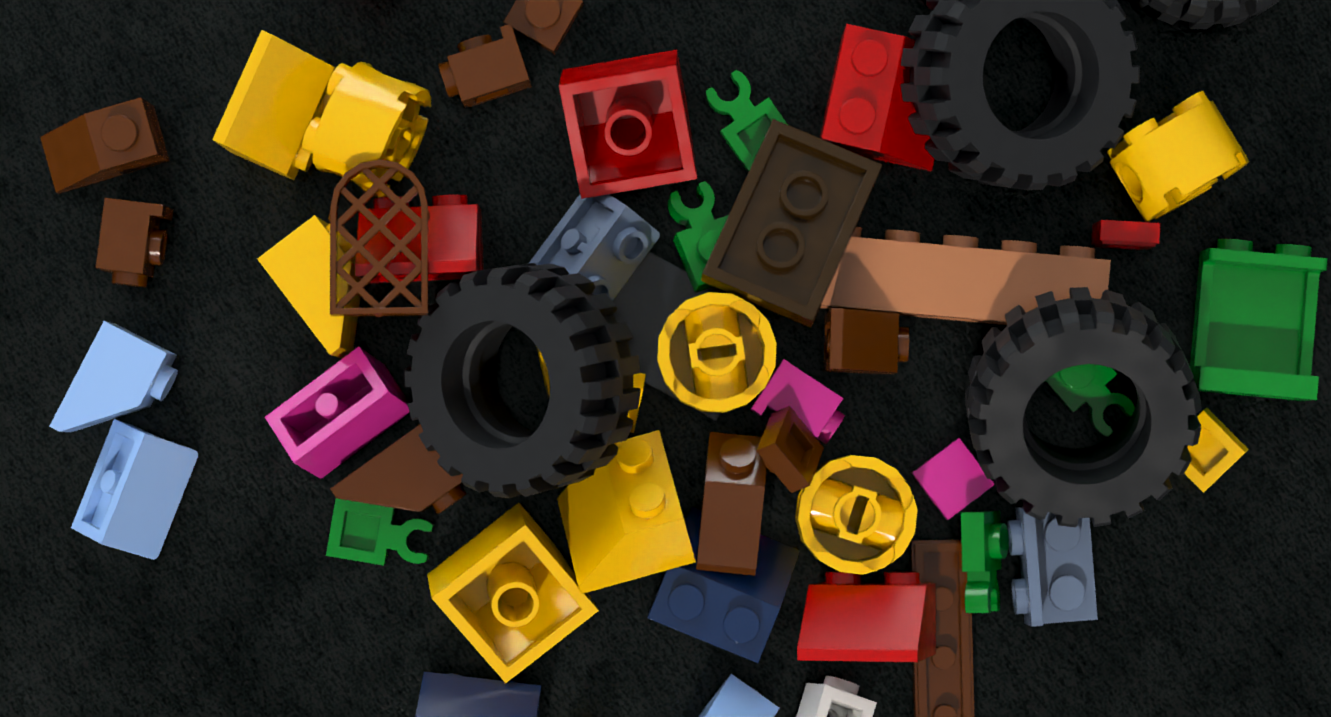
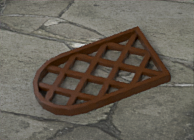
(336, 227)

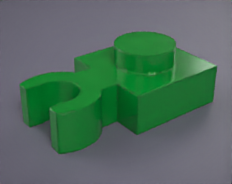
(749, 121)
(701, 232)
(1087, 386)
(367, 533)
(983, 546)

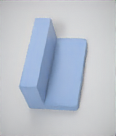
(134, 490)

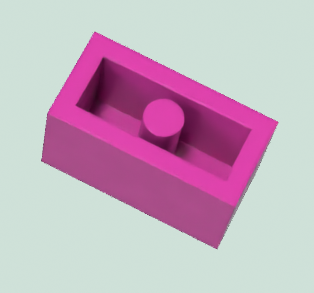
(338, 413)

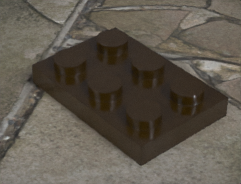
(791, 223)

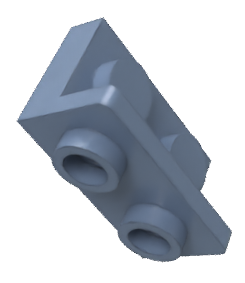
(600, 242)
(1054, 570)

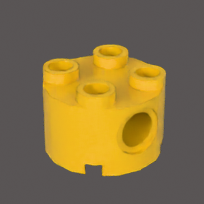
(367, 121)
(1176, 157)
(716, 352)
(856, 514)

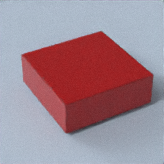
(1125, 234)

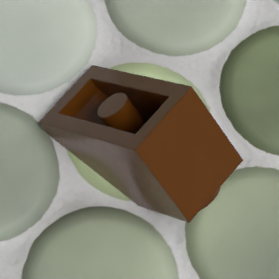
(104, 145)
(864, 342)
(403, 478)
(731, 505)

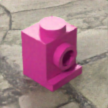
(806, 396)

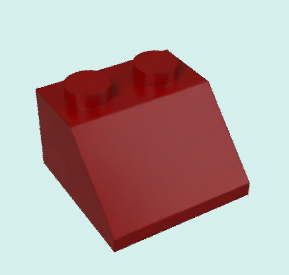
(867, 103)
(628, 124)
(453, 239)
(869, 620)

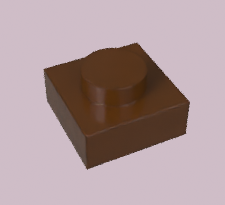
(544, 20)
(790, 449)

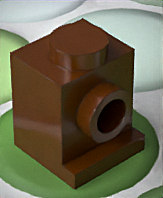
(485, 69)
(132, 240)

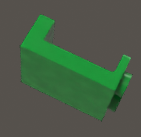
(1256, 321)

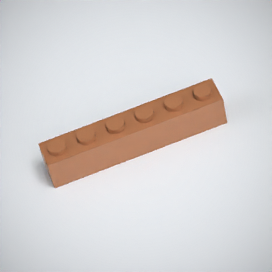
(957, 277)

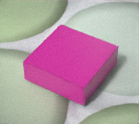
(952, 478)

